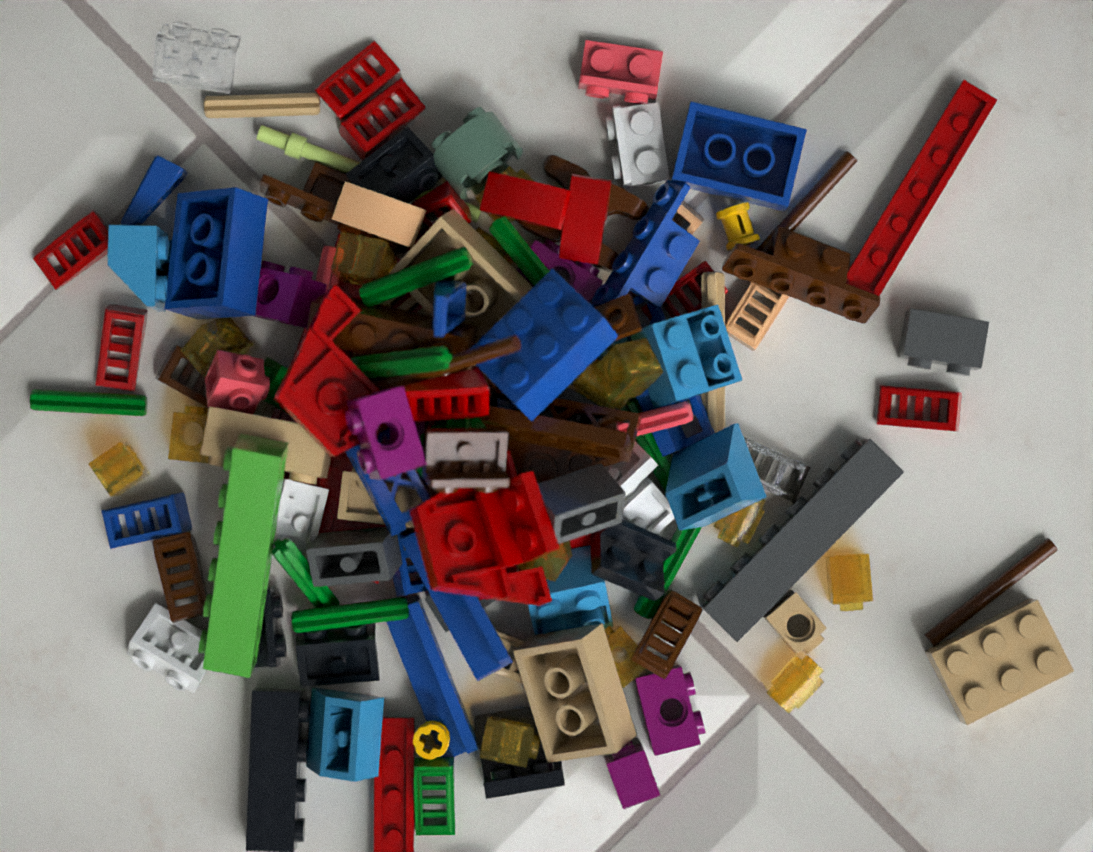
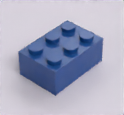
(738, 156)
(216, 253)
(557, 339)

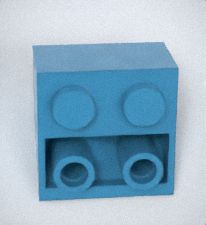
(141, 260)
(693, 355)
(712, 479)
(576, 598)
(344, 734)

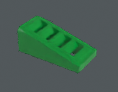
(436, 767)

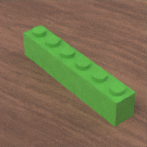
(244, 554)

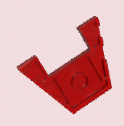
(325, 378)
(461, 554)

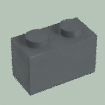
(943, 341)
(583, 502)
(353, 556)

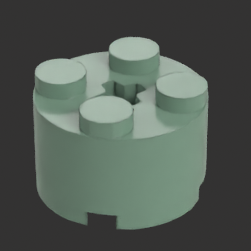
(474, 151)

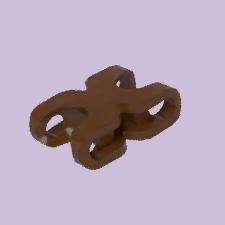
(620, 203)

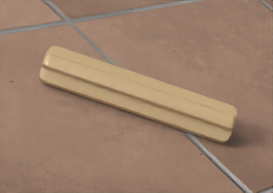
(262, 105)

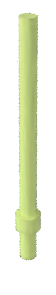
(297, 147)

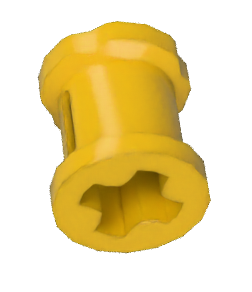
(737, 225)
(419, 742)

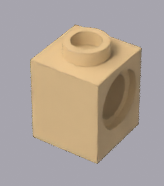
(786, 608)

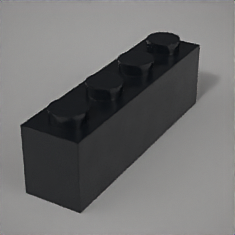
(275, 770)

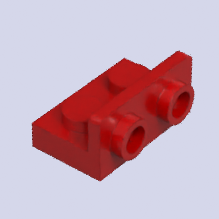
(517, 521)

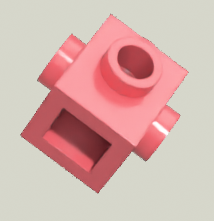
(236, 382)

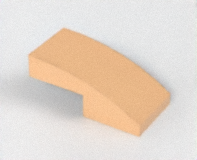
(378, 214)

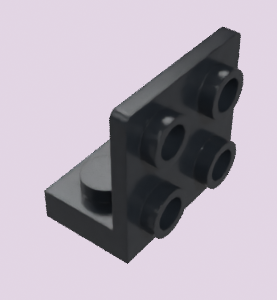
(509, 779)

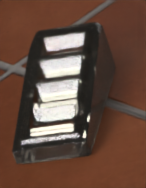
(795, 480)

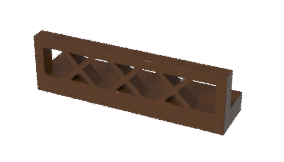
(565, 434)

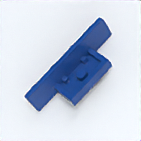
(654, 253)

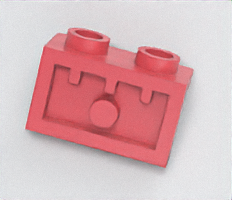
(620, 71)

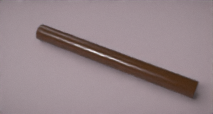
(813, 197)
(459, 361)
(991, 592)

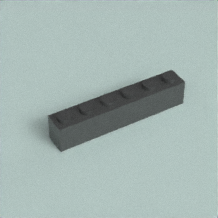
(802, 539)

